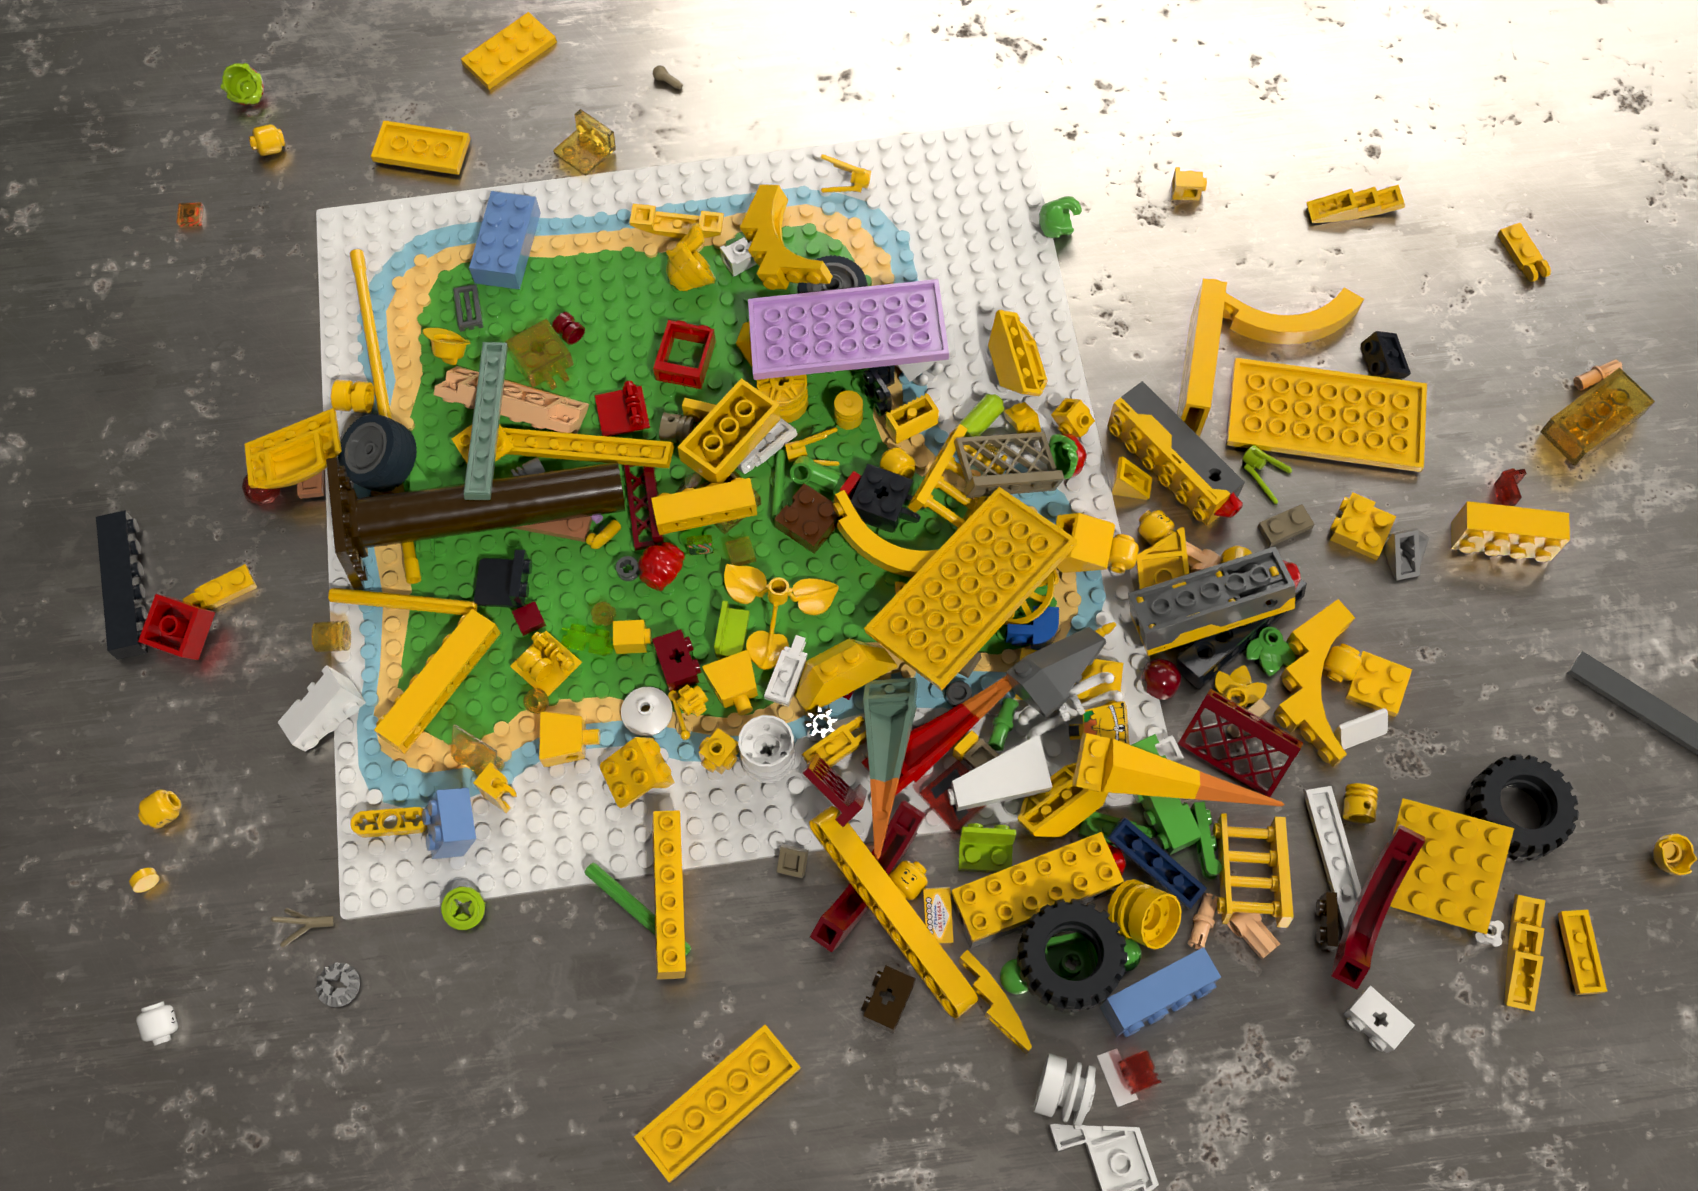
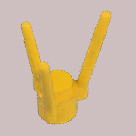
(859, 176)
(798, 448)

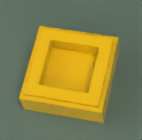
(965, 745)

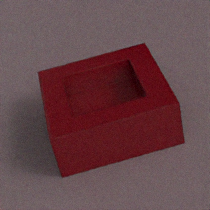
(528, 618)

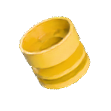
(791, 396)
(1145, 913)

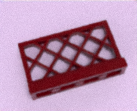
(1251, 724)
(835, 789)

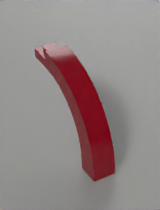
(1372, 905)
(850, 907)

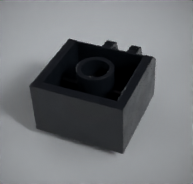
(883, 499)

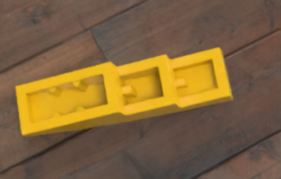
(1350, 205)
(1523, 953)
(1001, 1010)

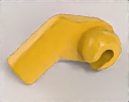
(597, 541)

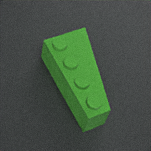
(1168, 815)

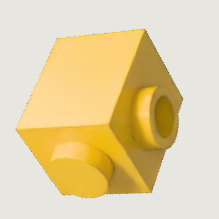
(631, 636)

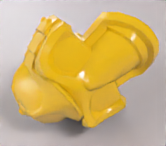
(686, 265)

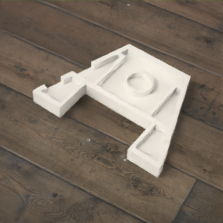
(1115, 1153)

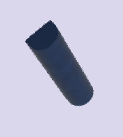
(1156, 862)

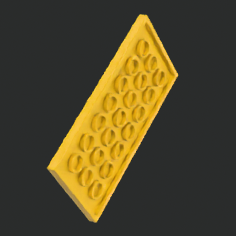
(1328, 414)
(970, 587)

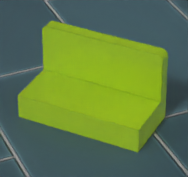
(731, 631)

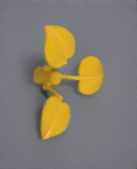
(747, 582)

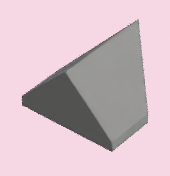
(1405, 552)

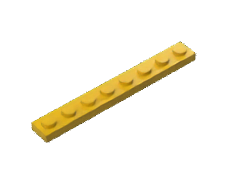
(590, 448)

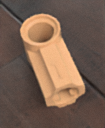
(1201, 559)
(1253, 932)

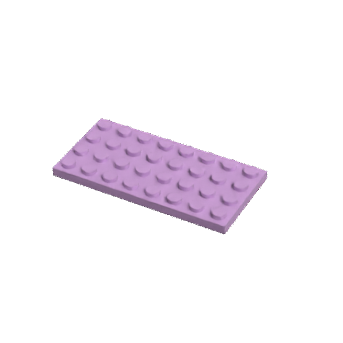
(847, 329)

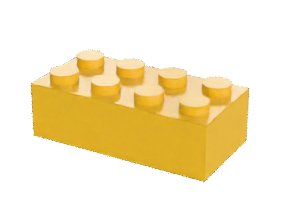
(729, 432)
(1510, 531)

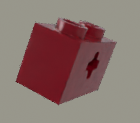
(671, 647)

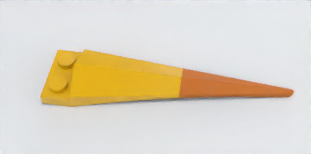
(1125, 769)

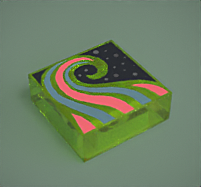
(700, 545)

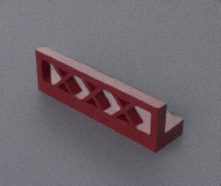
(651, 489)

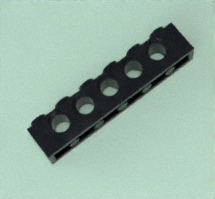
(1201, 670)

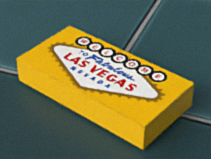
(938, 913)

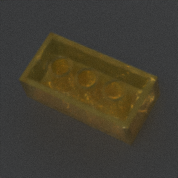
(1597, 416)

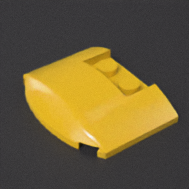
(293, 452)

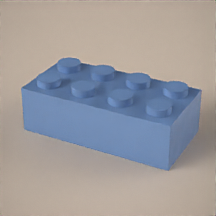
(505, 240)
(1157, 993)

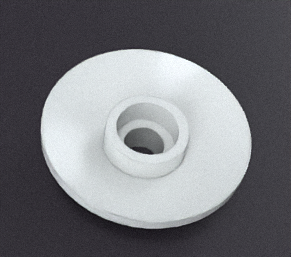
(648, 722)

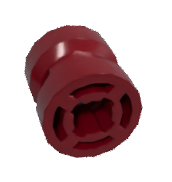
(568, 328)

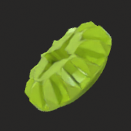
(450, 906)

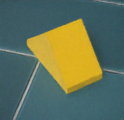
(1131, 480)

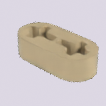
(1260, 708)

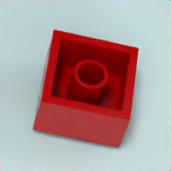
(176, 627)

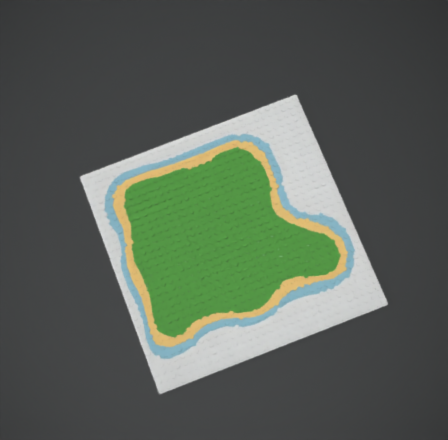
(935, 208)

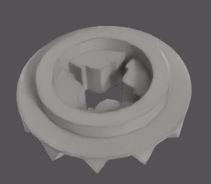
(342, 995)

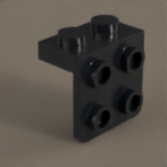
(875, 387)
(503, 581)

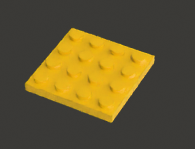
(1455, 869)

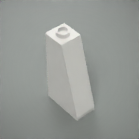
(1007, 777)

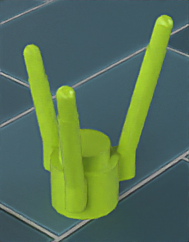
(1257, 459)

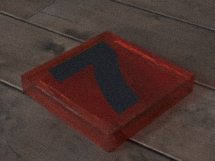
(937, 798)

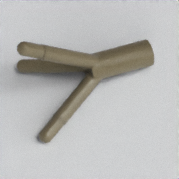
(309, 922)

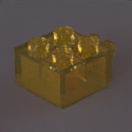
(540, 354)

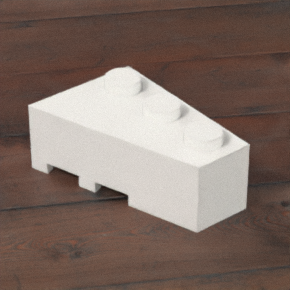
(321, 710)

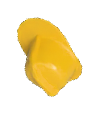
(446, 344)

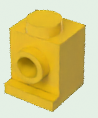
(1187, 185)

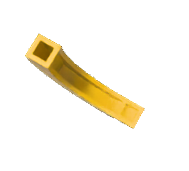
(1292, 328)
(874, 548)

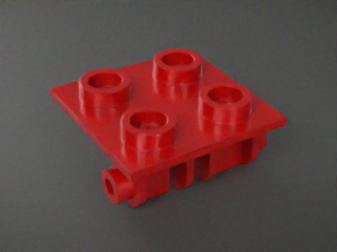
(622, 410)

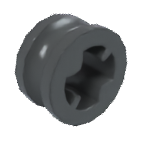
(622, 562)

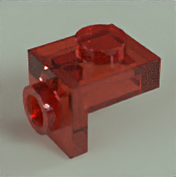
(1506, 486)

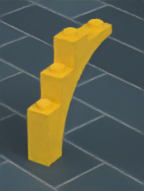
(777, 263)
(1303, 677)

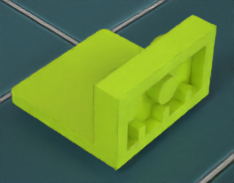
(985, 848)

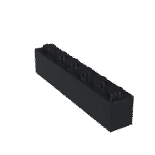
(121, 584)

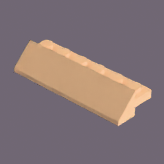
(518, 402)

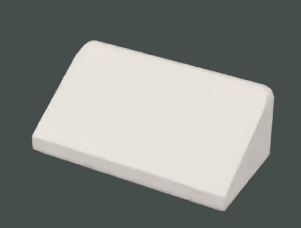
(1362, 728)

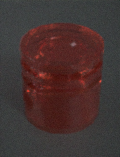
(1139, 1072)

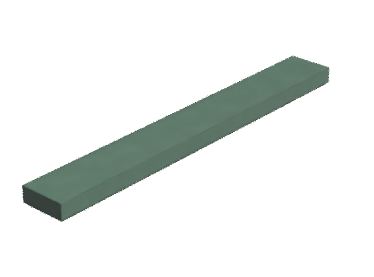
(486, 422)

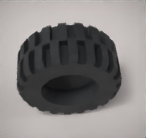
(1543, 785)
(1092, 925)

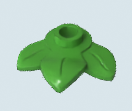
(1270, 654)

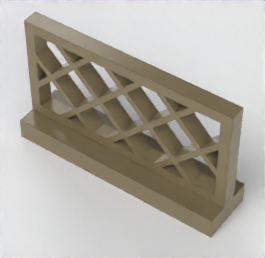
(1016, 481)

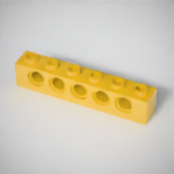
(668, 895)

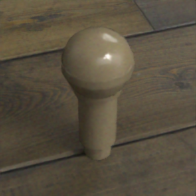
(660, 73)

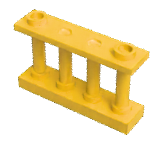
(935, 479)
(1276, 858)

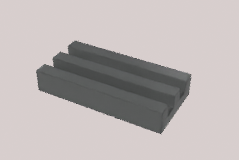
(470, 323)

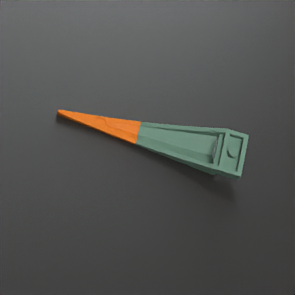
(888, 722)

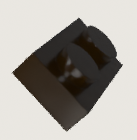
(1328, 930)

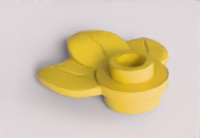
(1240, 686)

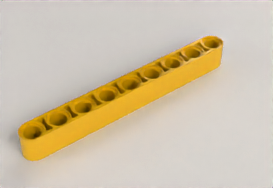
(894, 913)

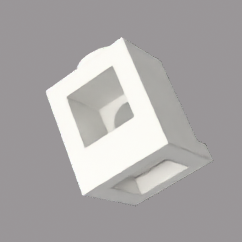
(737, 257)

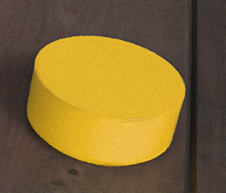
(144, 880)

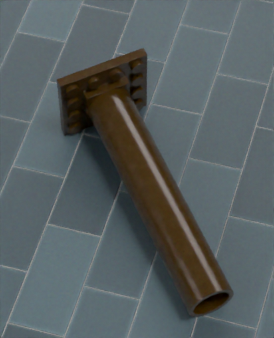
(445, 512)

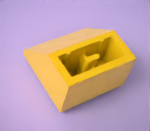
(1093, 542)

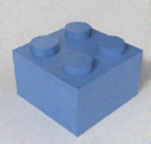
(449, 823)

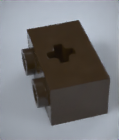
(888, 1015)

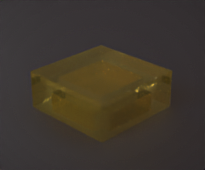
(740, 551)

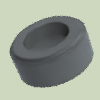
(958, 693)

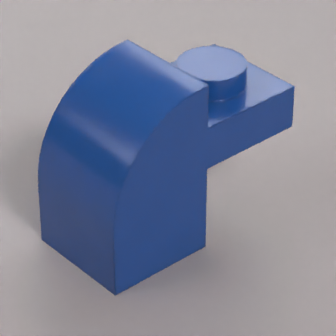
(1038, 634)

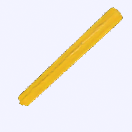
(401, 601)

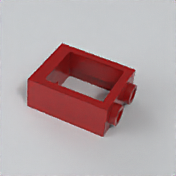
(682, 374)

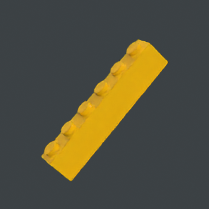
(437, 681)

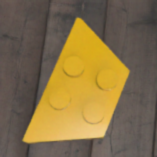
(1163, 560)

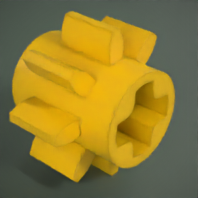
(692, 700)

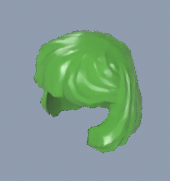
(1055, 216)

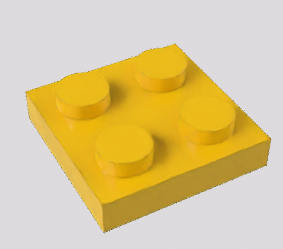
(1379, 684)

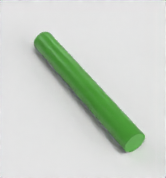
(778, 483)

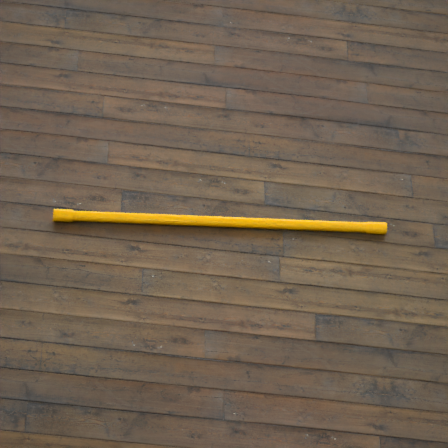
(358, 263)

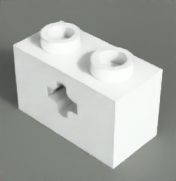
(1392, 1023)

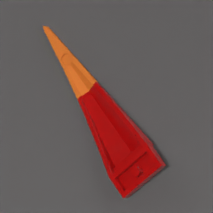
(938, 736)

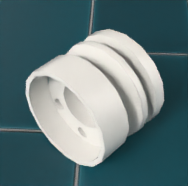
(770, 736)
(1065, 1089)

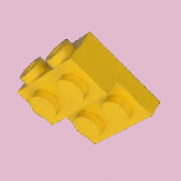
(1362, 526)

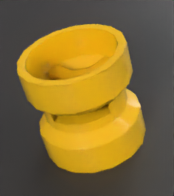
(535, 664)

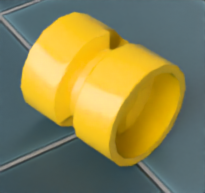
(351, 396)

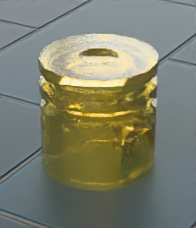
(331, 636)

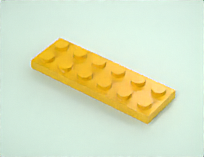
(717, 1103)

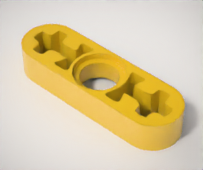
(371, 830)

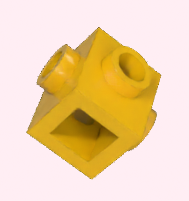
(1073, 417)
(718, 752)

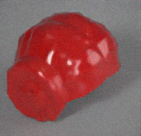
(660, 565)

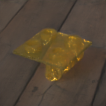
(472, 752)

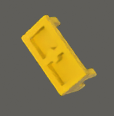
(493, 785)

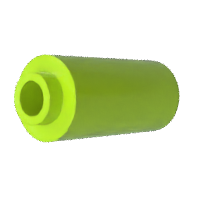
(982, 415)

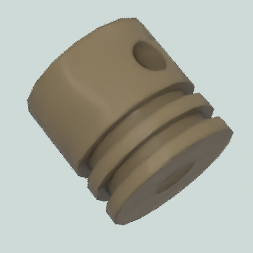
(675, 428)

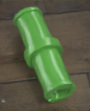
(1003, 724)

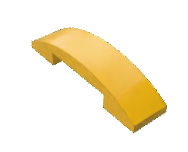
(674, 224)

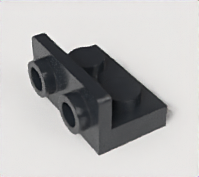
(1385, 355)

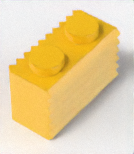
(912, 418)

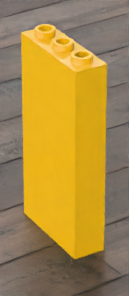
(1201, 354)

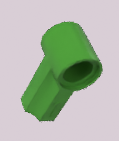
(817, 475)

